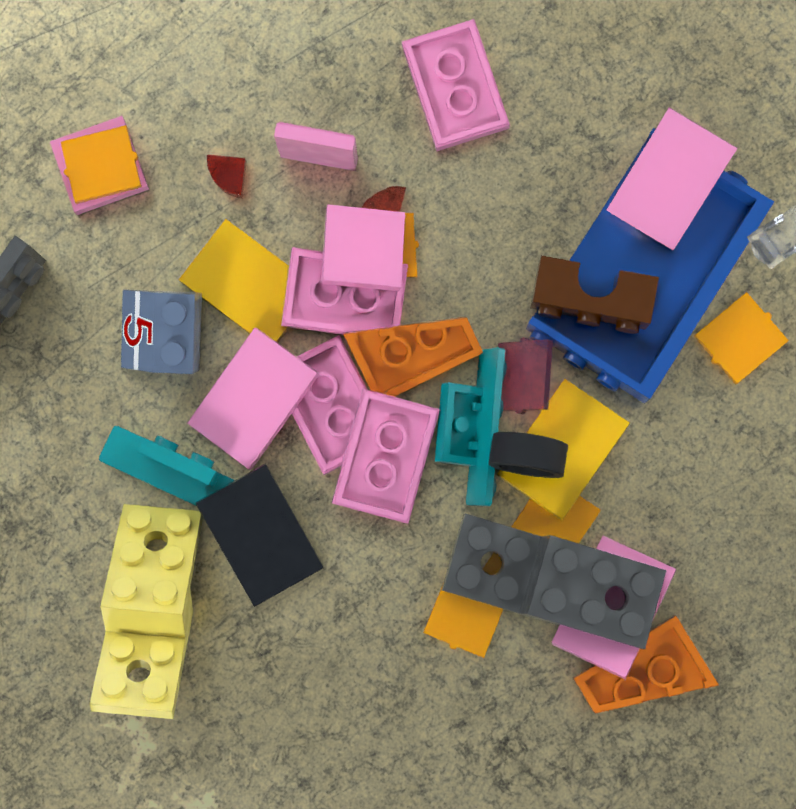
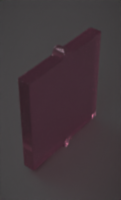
(527, 375)

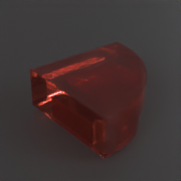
(228, 173)
(387, 199)

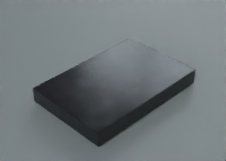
(259, 535)

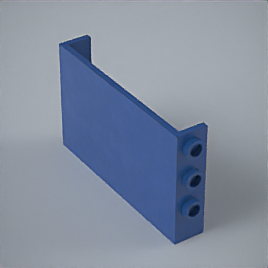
(684, 291)

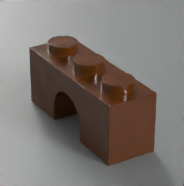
(559, 294)

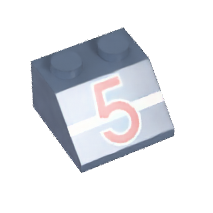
(161, 331)

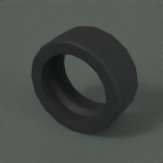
(528, 454)

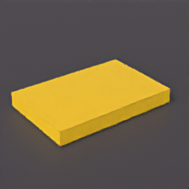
(240, 280)
(590, 434)

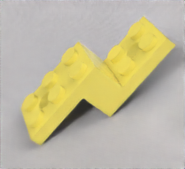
(147, 611)

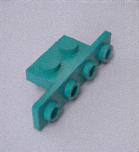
(468, 423)
(162, 466)

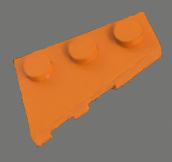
(410, 354)
(660, 670)

